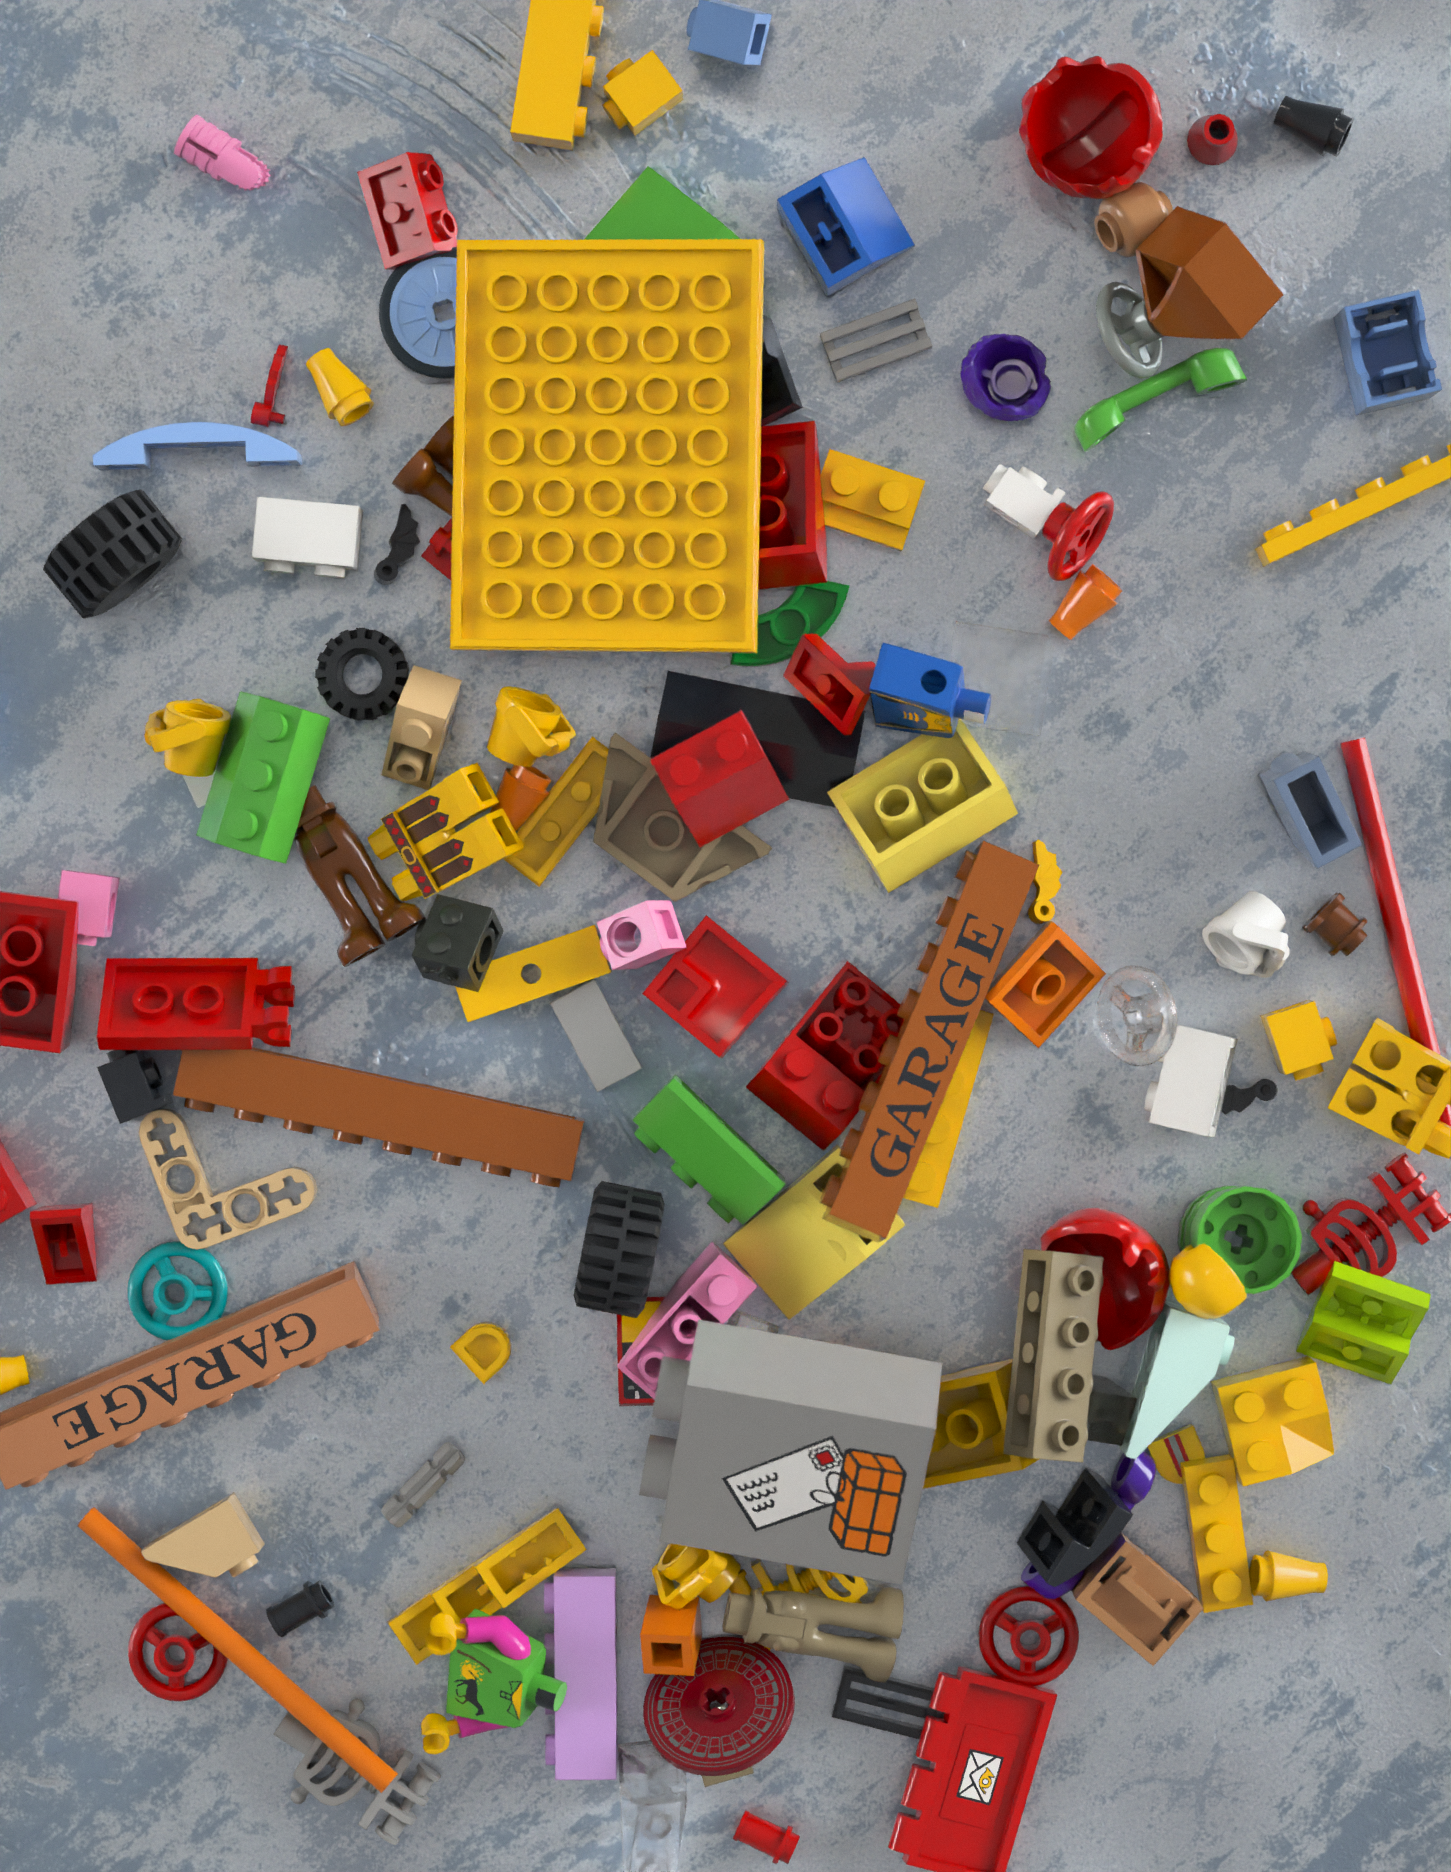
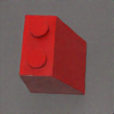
(719, 778)

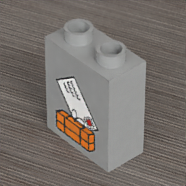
(793, 1450)

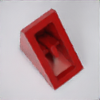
(65, 1242)

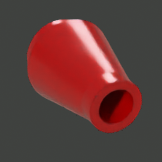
(1205, 147)

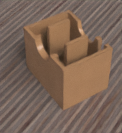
(1137, 1600)

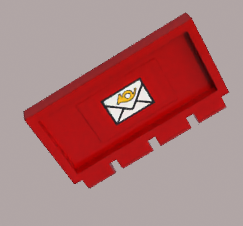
(977, 1773)

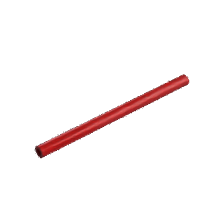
(1390, 898)

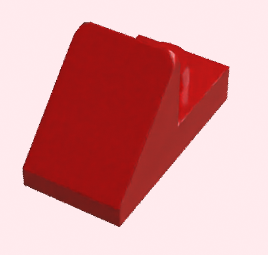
(830, 682)

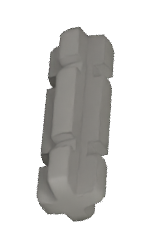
(423, 1484)

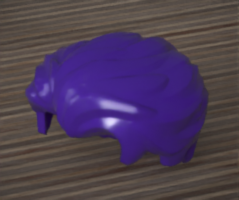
(1005, 377)

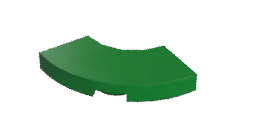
(806, 611)

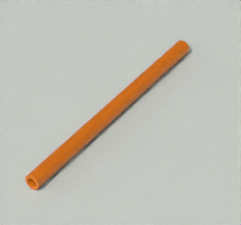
(238, 1650)

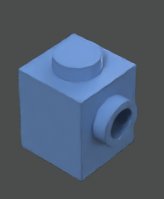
(728, 31)

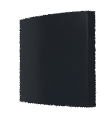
(1076, 1534)

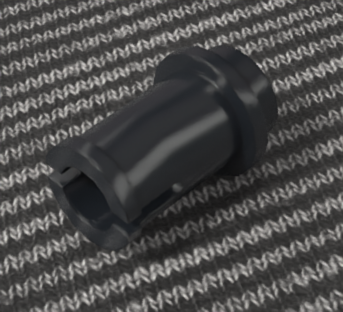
(300, 1608)

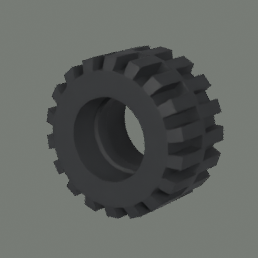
(112, 553)
(619, 1249)

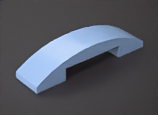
(135, 449)

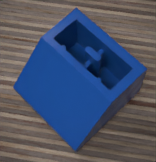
(844, 224)

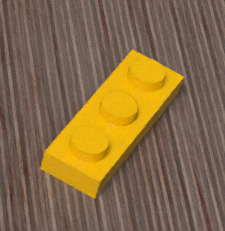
(1216, 1533)

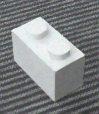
(307, 535)
(1192, 1082)

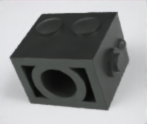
(457, 942)

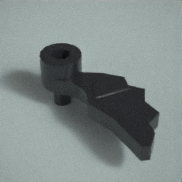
(1240, 1099)

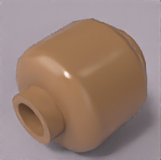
(1130, 217)

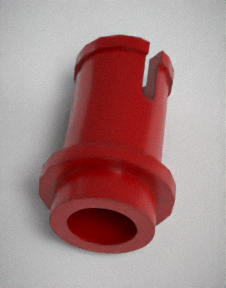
(767, 1837)

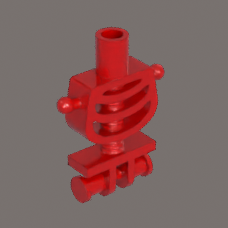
(1314, 1270)

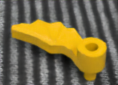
(1046, 882)

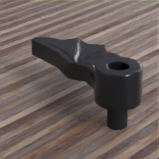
(401, 545)

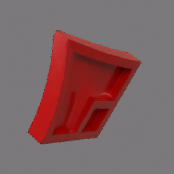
(715, 987)

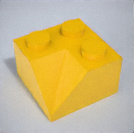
(1274, 1419)

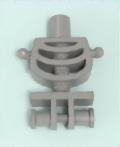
(304, 1741)

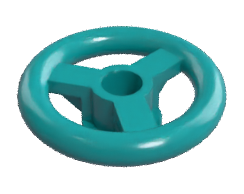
(160, 1257)

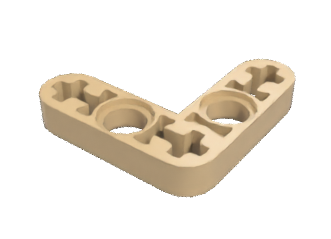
(200, 1197)

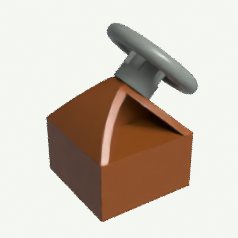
(1193, 286)

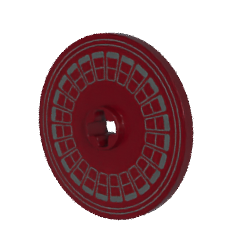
(715, 1740)

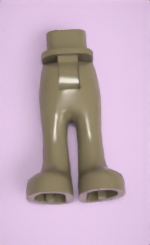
(791, 1619)

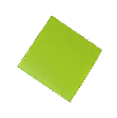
(1363, 1322)

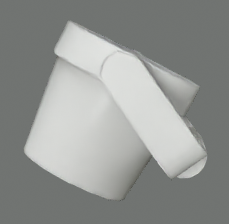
(1245, 935)

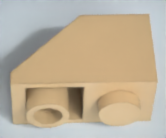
(420, 727)

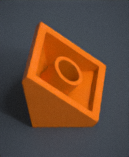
(1043, 983)

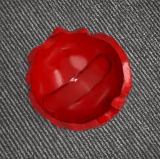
(1091, 127)
(1132, 1270)

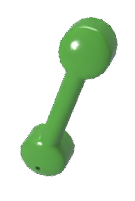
(1208, 370)

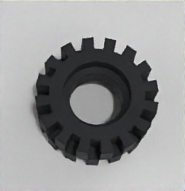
(331, 668)

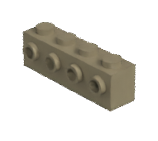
(1053, 1355)

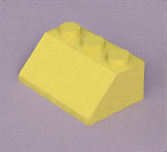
(922, 804)

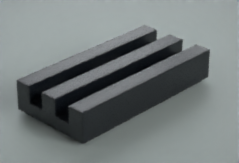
(875, 1721)

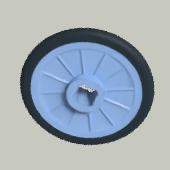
(410, 319)

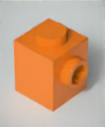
(671, 1638)

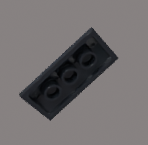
(795, 736)

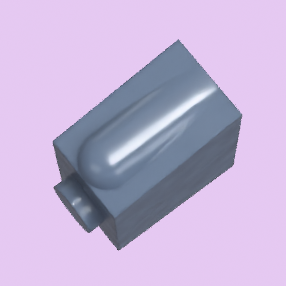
(1309, 807)

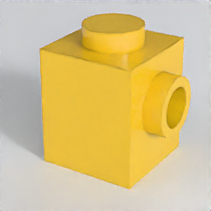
(640, 92)
(1299, 1039)

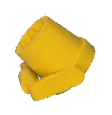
(524, 725)
(189, 735)
(697, 1572)

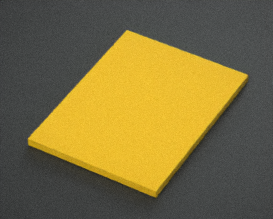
(607, 445)

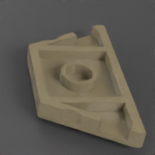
(650, 837)

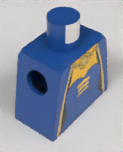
(922, 694)

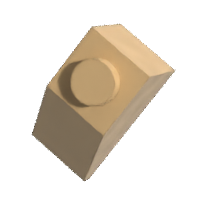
(210, 1542)

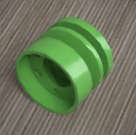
(1263, 1222)

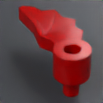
(263, 412)

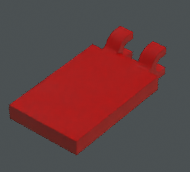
(193, 1004)

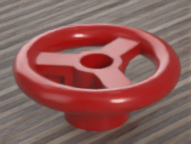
(1077, 532)
(1028, 1654)
(165, 1664)

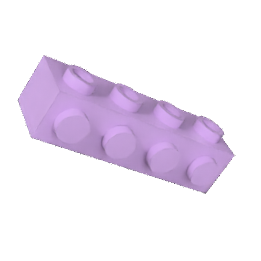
(585, 1659)

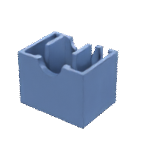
(1386, 353)

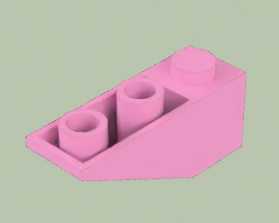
(707, 1292)

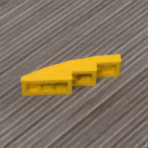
(491, 1580)

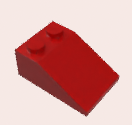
(791, 508)
(37, 971)

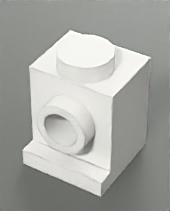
(1021, 498)

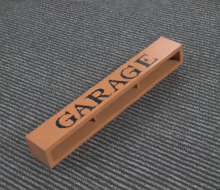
(184, 1375)

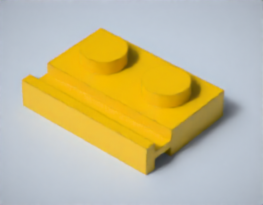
(868, 499)

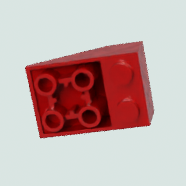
(829, 1057)

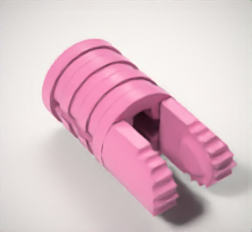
(220, 155)

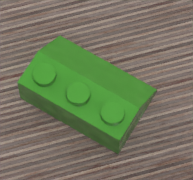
(263, 777)
(707, 1152)

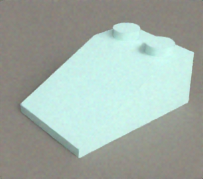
(1174, 1368)

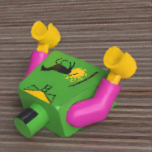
(491, 1679)

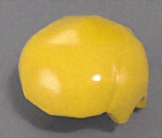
(1205, 1282)

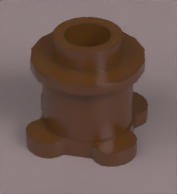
(1337, 926)

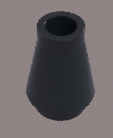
(1316, 125)

